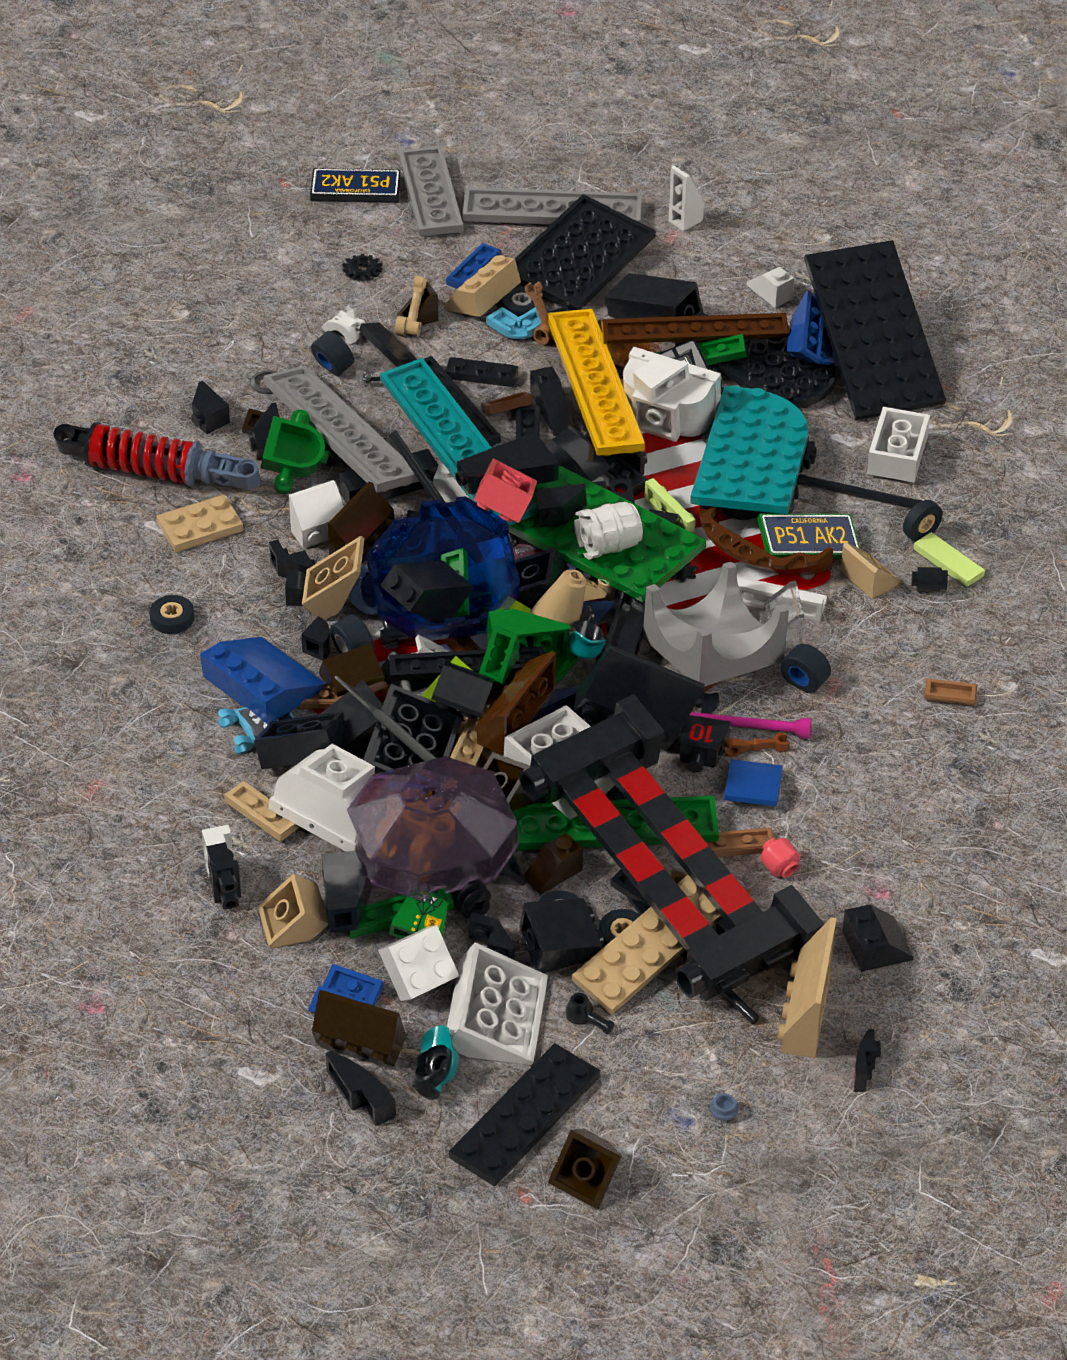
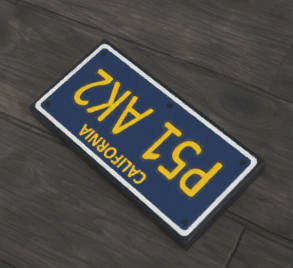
(355, 185)

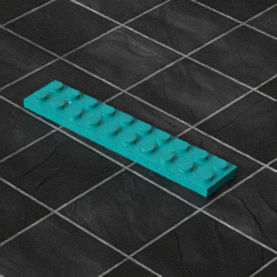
(438, 417)

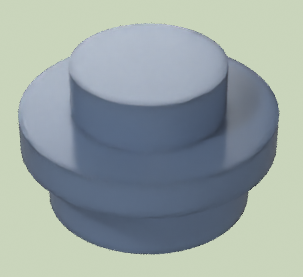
(724, 1107)

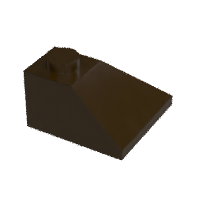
(585, 1167)

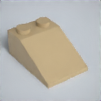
(332, 580)

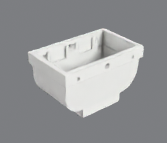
(682, 412)
(320, 792)

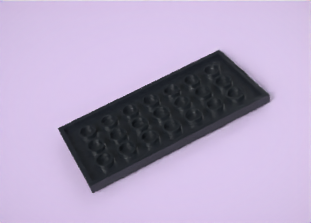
(874, 329)

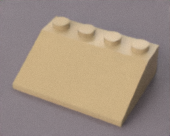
(808, 993)

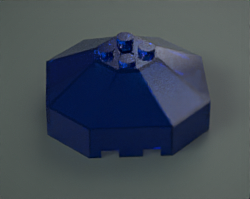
(436, 532)

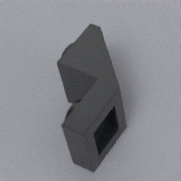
(284, 561)
(491, 932)

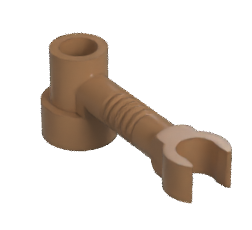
(542, 333)

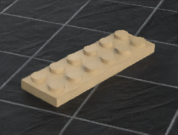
(637, 954)

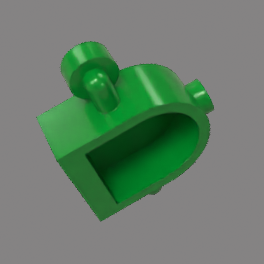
(293, 450)

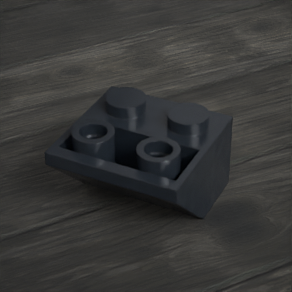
(462, 690)

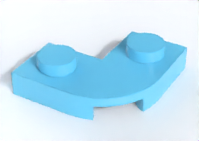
(512, 325)

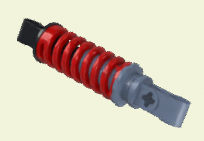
(147, 456)

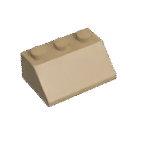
(485, 287)

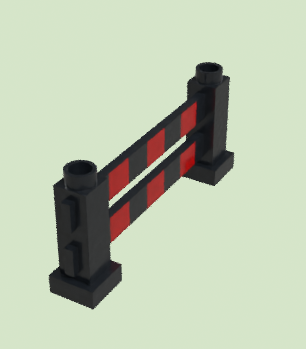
(623, 751)

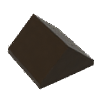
(352, 668)
(507, 775)

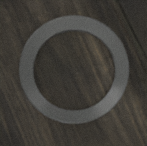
(259, 389)

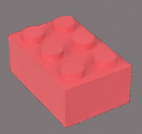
(505, 491)

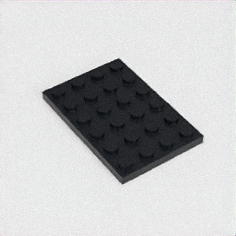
(582, 252)

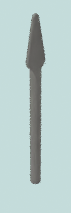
(391, 725)

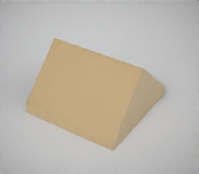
(867, 571)

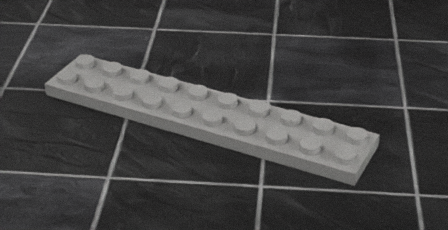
(342, 428)

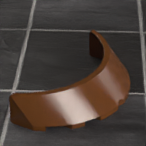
(747, 552)

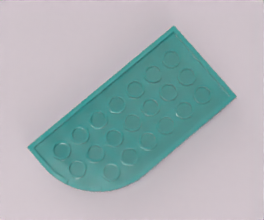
(752, 453)

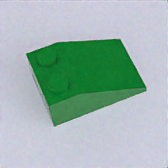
(532, 629)

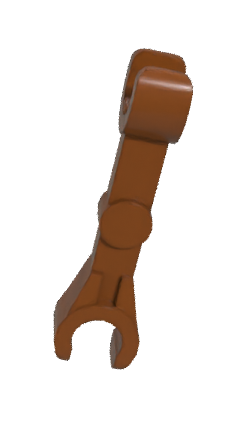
(738, 746)

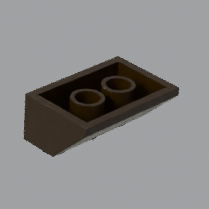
(364, 515)
(358, 1029)

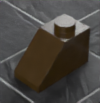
(555, 864)

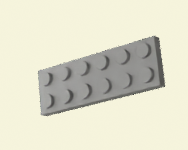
(430, 191)

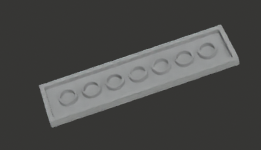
(538, 206)

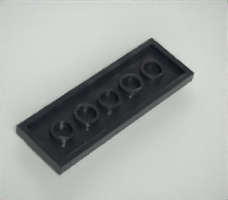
(524, 1114)

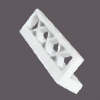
(757, 592)

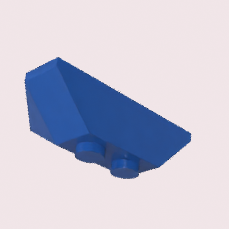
(808, 334)

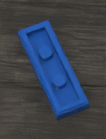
(472, 264)

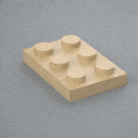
(199, 523)

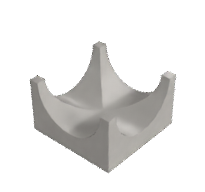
(715, 635)

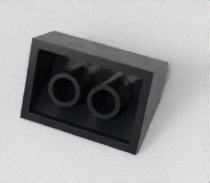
(292, 740)

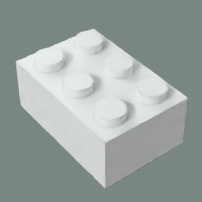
(898, 444)

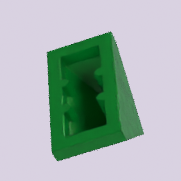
(500, 654)

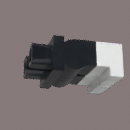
(221, 867)

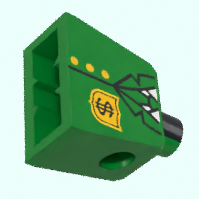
(419, 914)

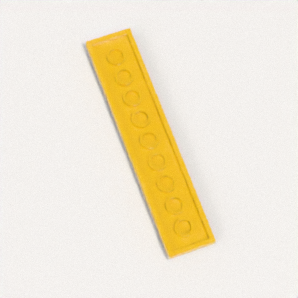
(595, 383)

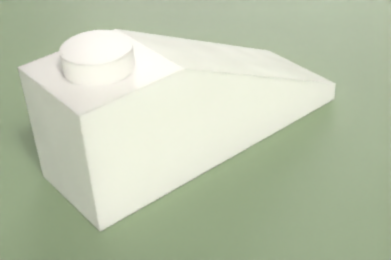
(685, 202)

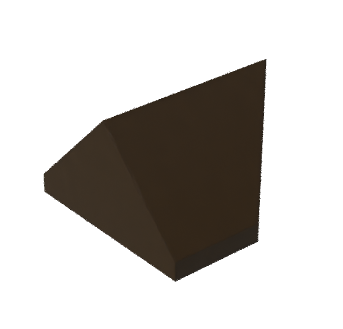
(428, 307)

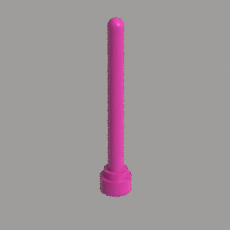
(799, 727)

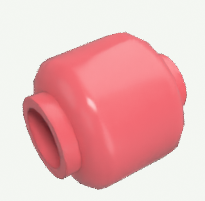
(780, 857)

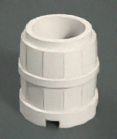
(608, 529)

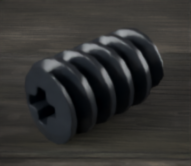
(473, 898)

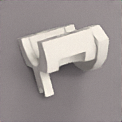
(347, 324)

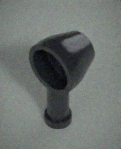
(580, 1011)

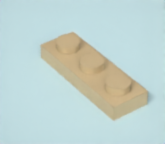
(255, 807)

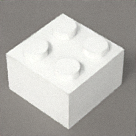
(418, 963)

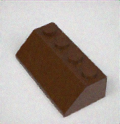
(518, 702)

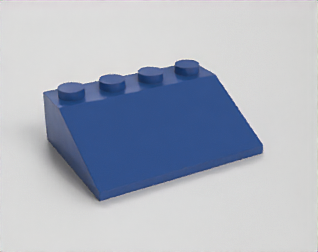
(259, 676)

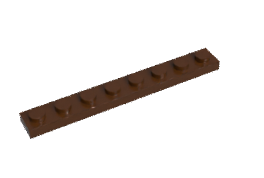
(694, 327)

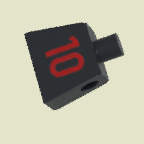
(703, 742)

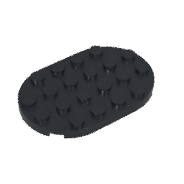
(780, 373)

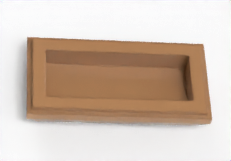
(950, 692)

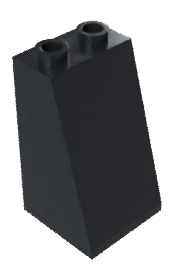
(653, 297)

